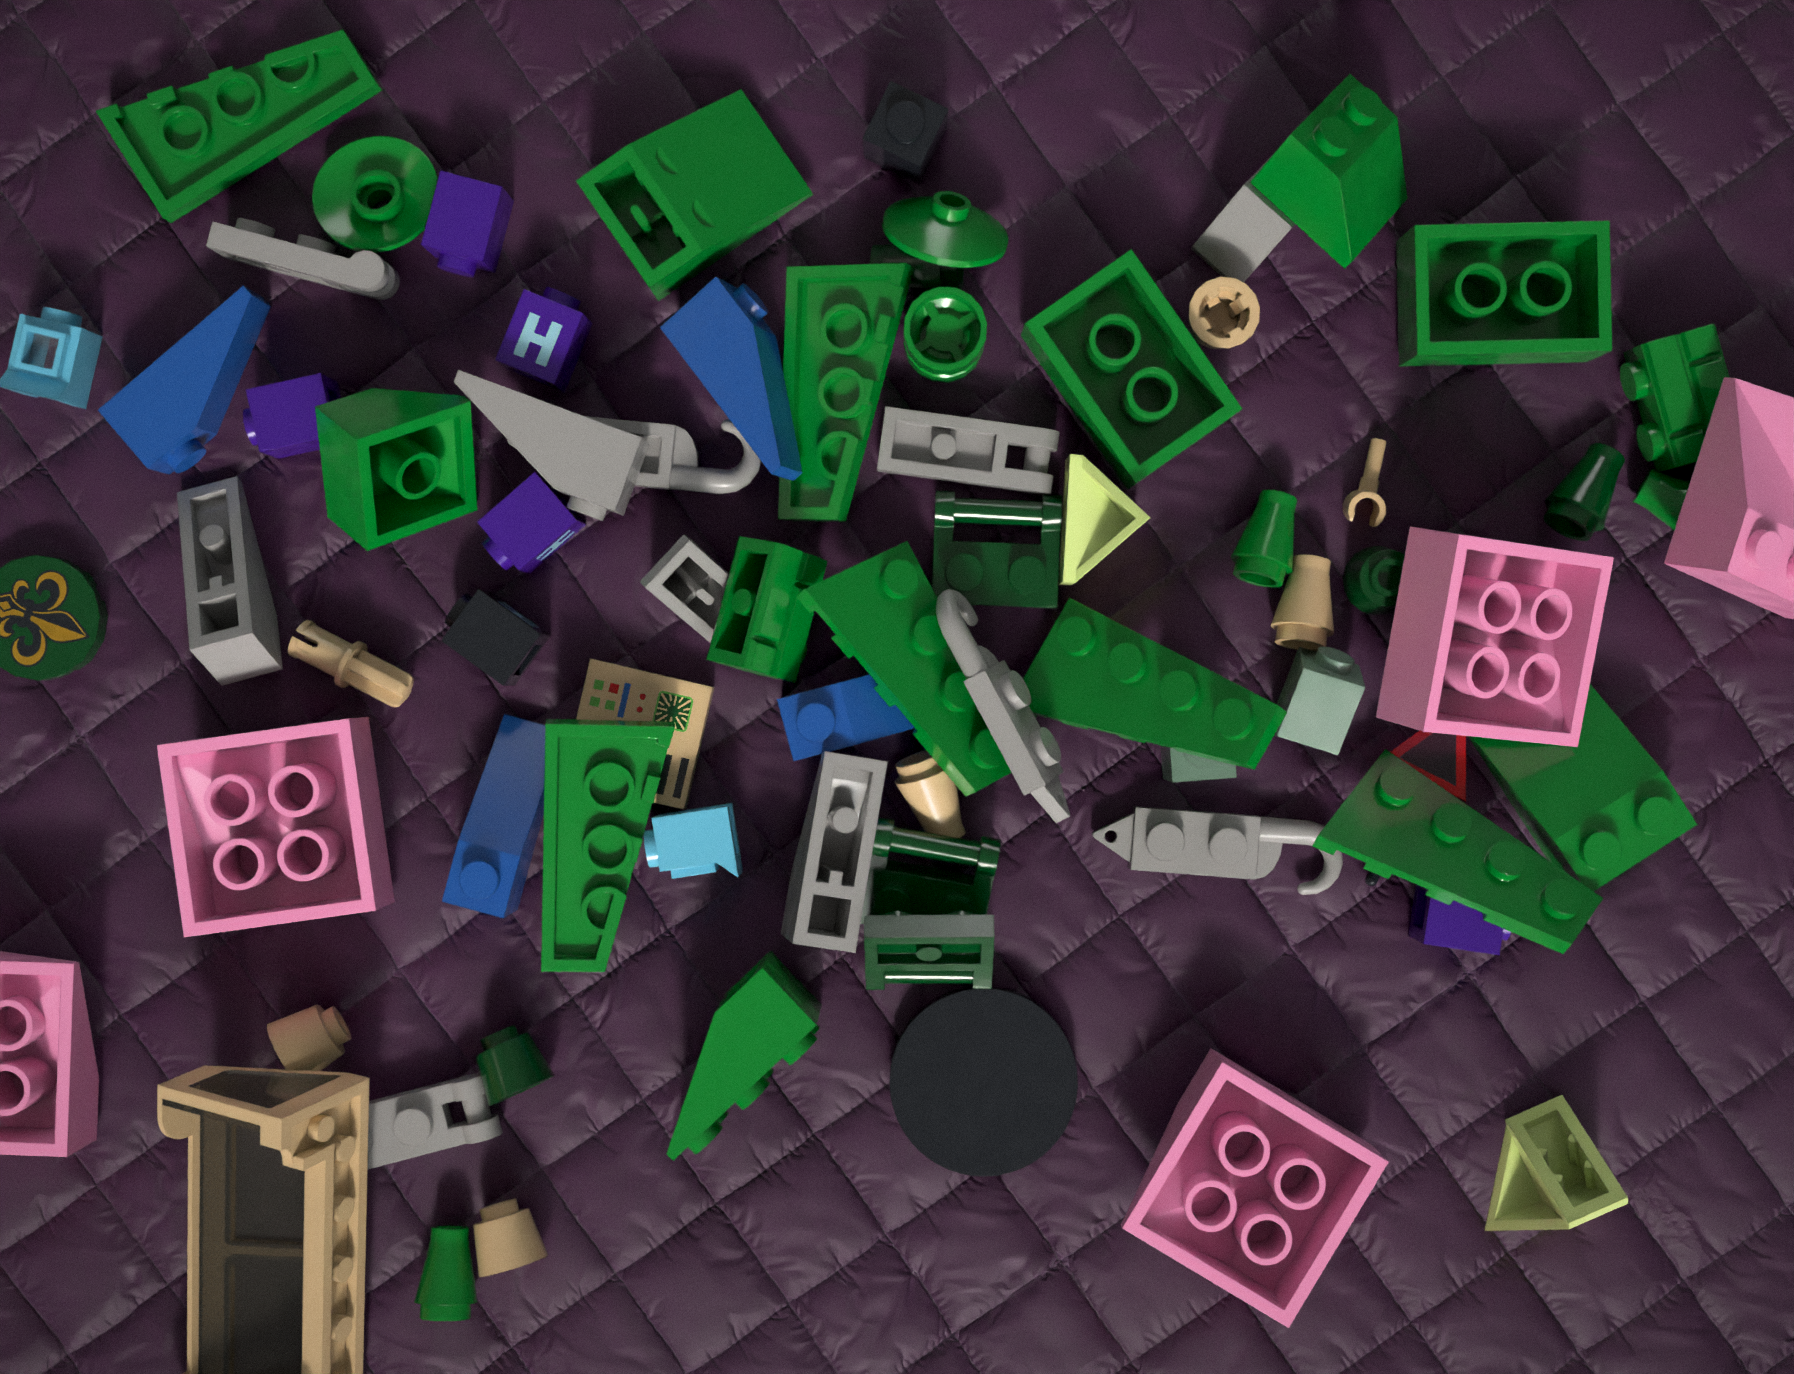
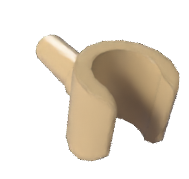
(1369, 485)

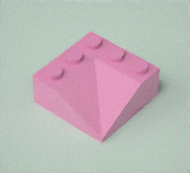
(1741, 500)
(1493, 638)
(276, 826)
(45, 1058)
(1252, 1188)

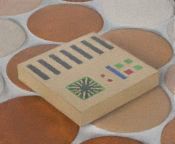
(640, 695)

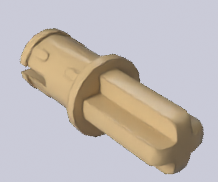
(351, 664)

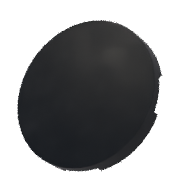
(983, 1081)

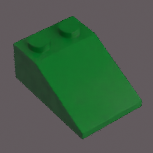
(1593, 803)

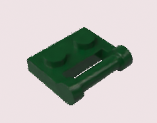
(998, 571)
(926, 889)
(928, 949)

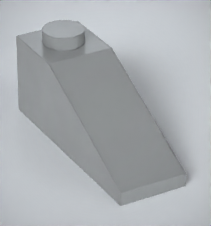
(570, 451)
(226, 584)
(834, 853)

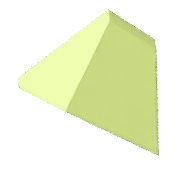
(1093, 518)
(1550, 1173)

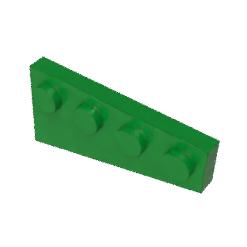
(221, 129)
(834, 368)
(890, 624)
(1135, 688)
(595, 817)
(1433, 839)

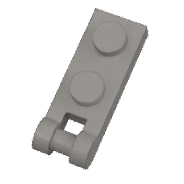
(307, 259)
(965, 450)
(422, 1122)

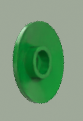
(363, 176)
(945, 230)

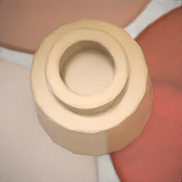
(1223, 313)
(309, 1038)
(506, 1238)

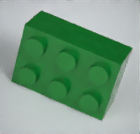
(1504, 293)
(1129, 369)

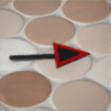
(1438, 758)

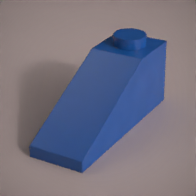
(741, 368)
(187, 391)
(838, 717)
(501, 823)

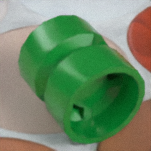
(944, 334)

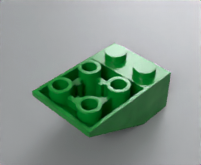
(694, 191)
(753, 1028)

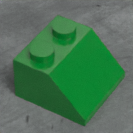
(1339, 171)
(396, 462)

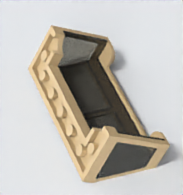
(273, 1217)

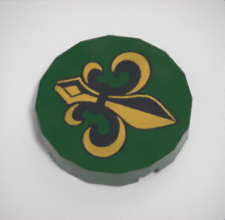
(48, 617)

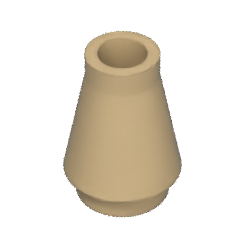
(1305, 606)
(930, 794)

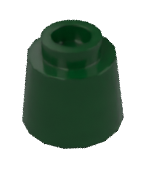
(1374, 579)
(510, 1064)

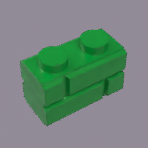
(1675, 393)
(760, 617)

